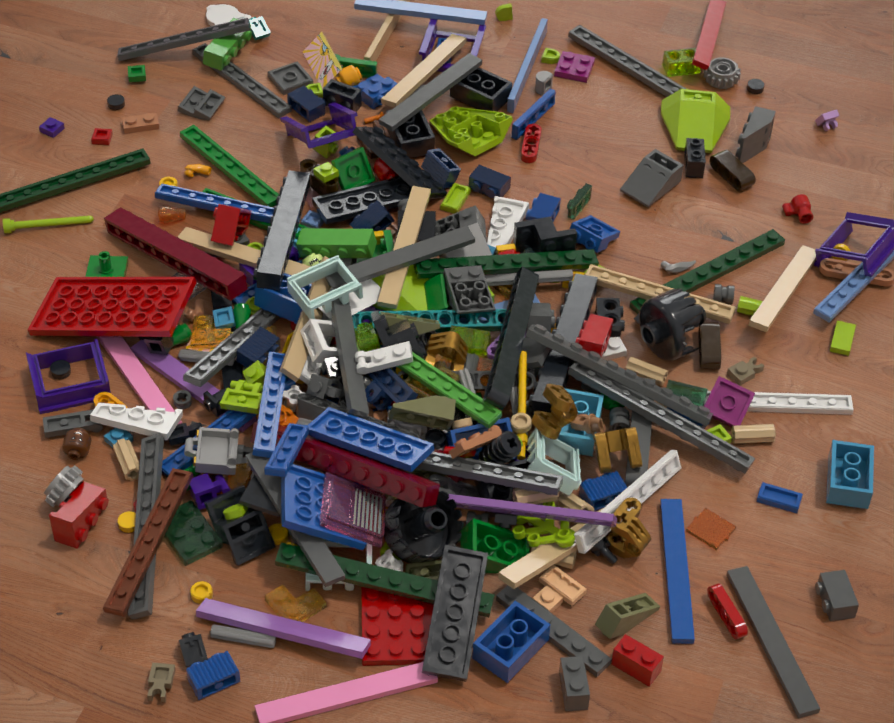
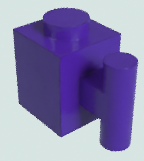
(204, 489)

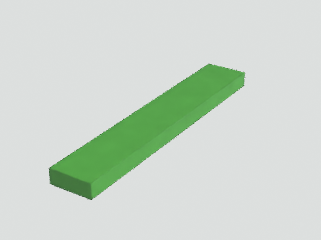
(446, 386)

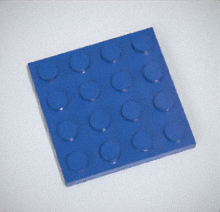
(303, 503)

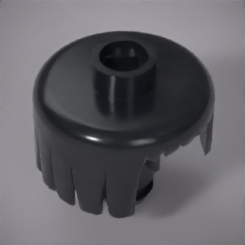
(666, 320)
(419, 532)

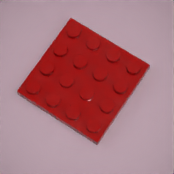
(396, 628)

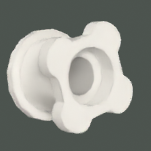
(291, 397)
(389, 561)

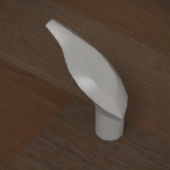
(678, 267)

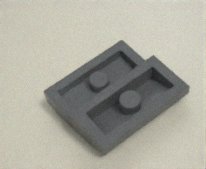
(200, 103)

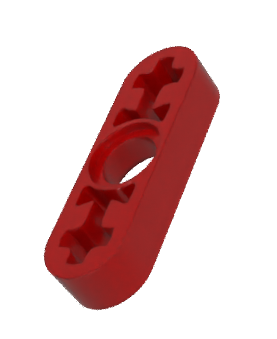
(531, 148)
(727, 611)

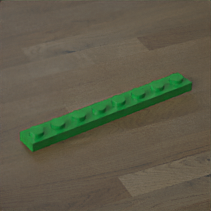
(230, 166)

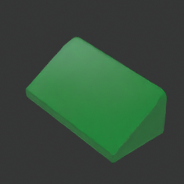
(436, 293)

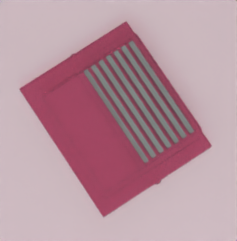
(353, 510)

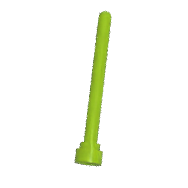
(10, 225)

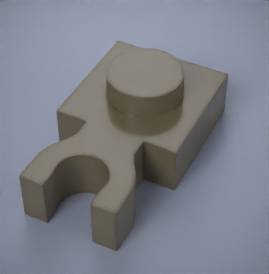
(744, 372)
(160, 677)

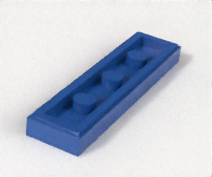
(533, 114)
(286, 450)

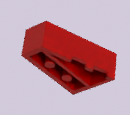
(229, 223)
(595, 334)
(78, 514)

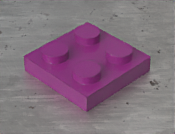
(574, 66)
(729, 402)

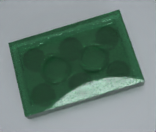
(191, 534)

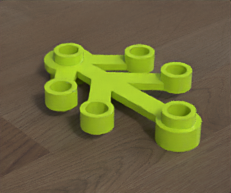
(563, 537)

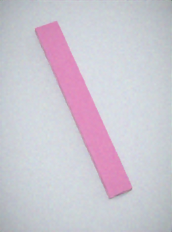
(135, 373)
(344, 694)

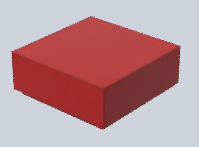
(101, 136)

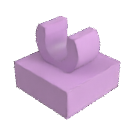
(828, 118)

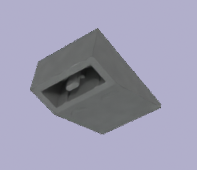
(756, 133)
(653, 178)
(460, 219)
(467, 290)

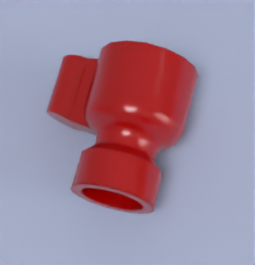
(801, 206)

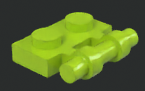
(241, 399)

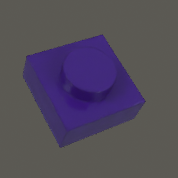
(51, 127)

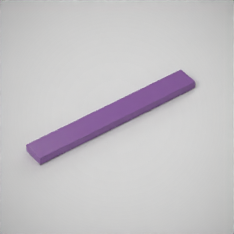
(174, 371)
(534, 510)
(283, 628)

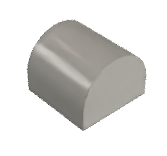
(543, 82)

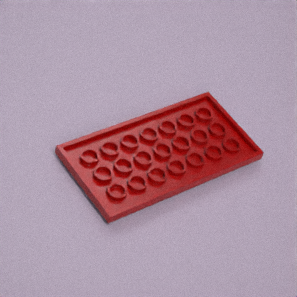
(113, 306)

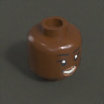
(76, 443)

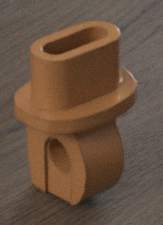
(588, 423)

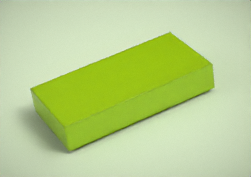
(455, 198)
(842, 338)

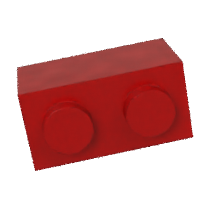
(637, 660)

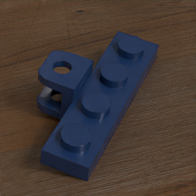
(388, 386)

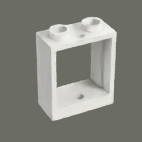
(313, 336)

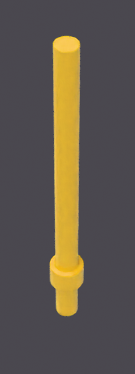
(522, 374)

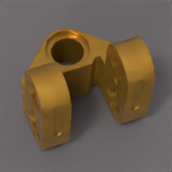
(448, 345)
(562, 412)
(617, 441)
(631, 531)

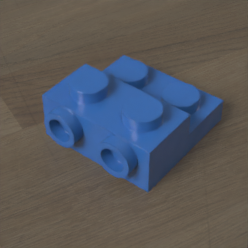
(374, 89)
(594, 233)

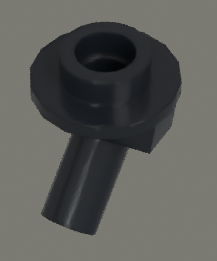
(602, 548)

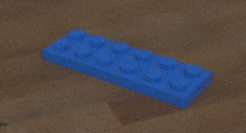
(370, 439)

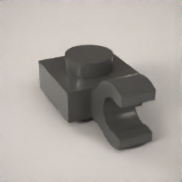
(321, 387)

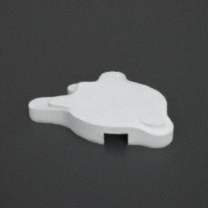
(222, 14)

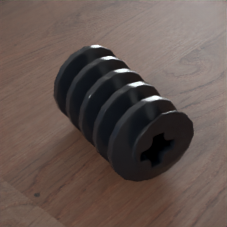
(501, 449)

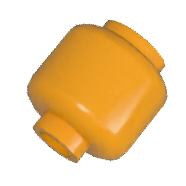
(349, 75)

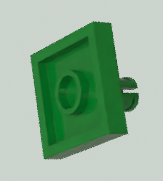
(353, 169)
(107, 266)

